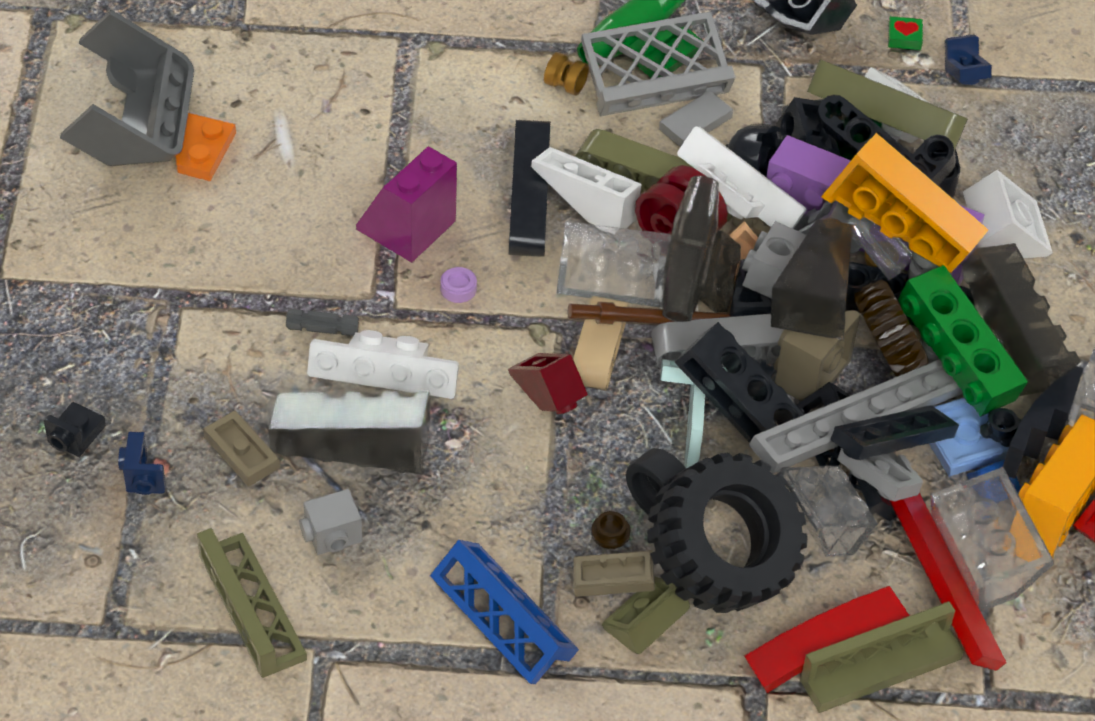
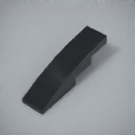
(1043, 419)

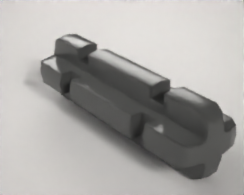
(322, 322)

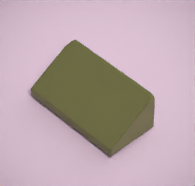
(646, 616)

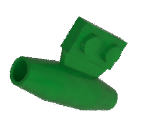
(640, 12)

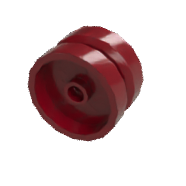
(660, 202)

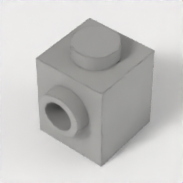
(331, 522)

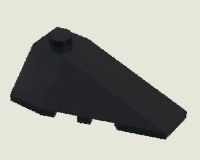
(810, 15)

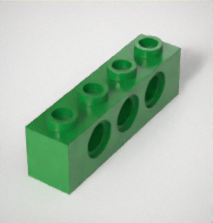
(962, 340)

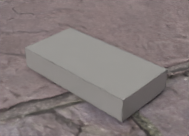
(705, 111)

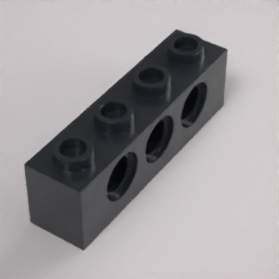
(730, 388)

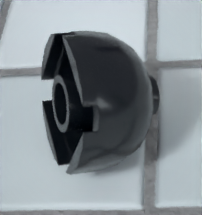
(756, 145)

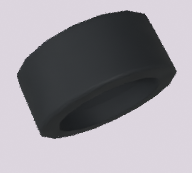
(650, 474)

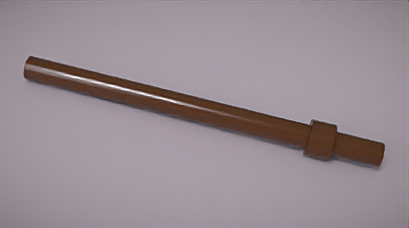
(608, 313)

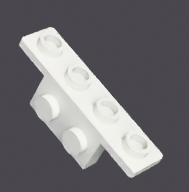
(742, 186)
(384, 364)

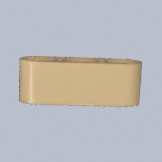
(598, 348)

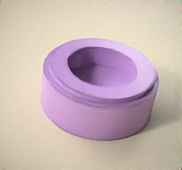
(458, 284)

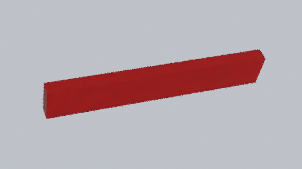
(948, 582)

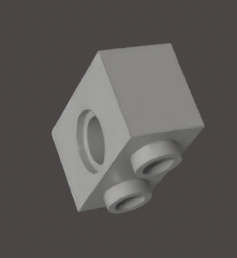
(770, 257)

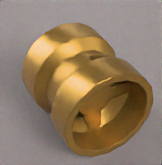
(566, 73)

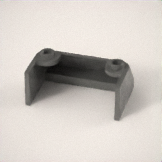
(156, 102)

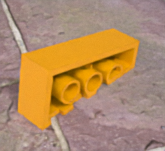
(905, 204)
(1062, 485)

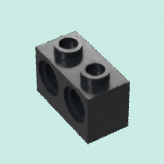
(804, 123)

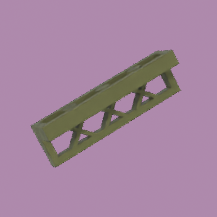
(243, 607)
(881, 658)

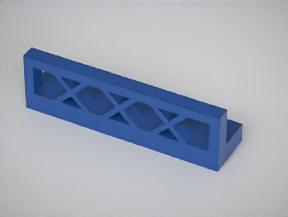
(513, 600)

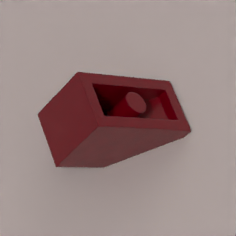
(550, 381)

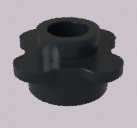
(999, 419)

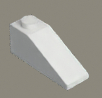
(592, 191)

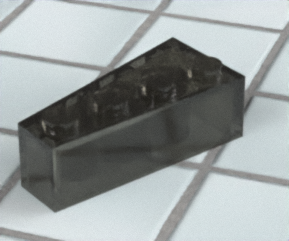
(815, 283)
(1017, 315)
(353, 429)

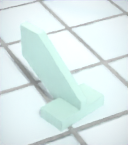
(672, 373)

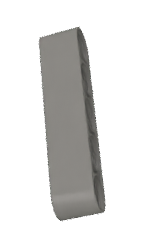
(751, 333)

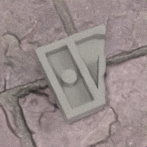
(886, 473)

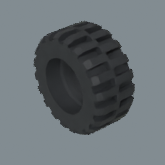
(769, 516)

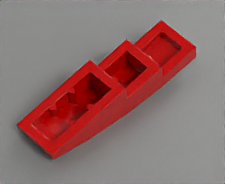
(785, 654)

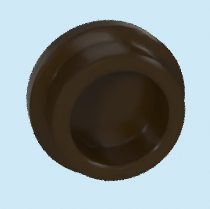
(610, 530)

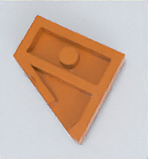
(204, 146)

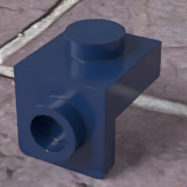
(964, 61)
(138, 475)

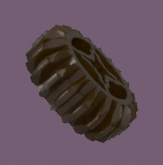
(890, 328)

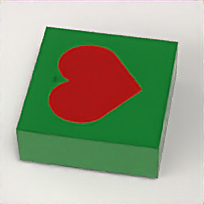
(905, 33)

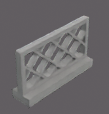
(665, 89)

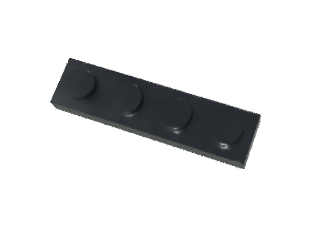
(893, 432)

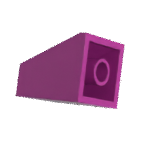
(414, 206)

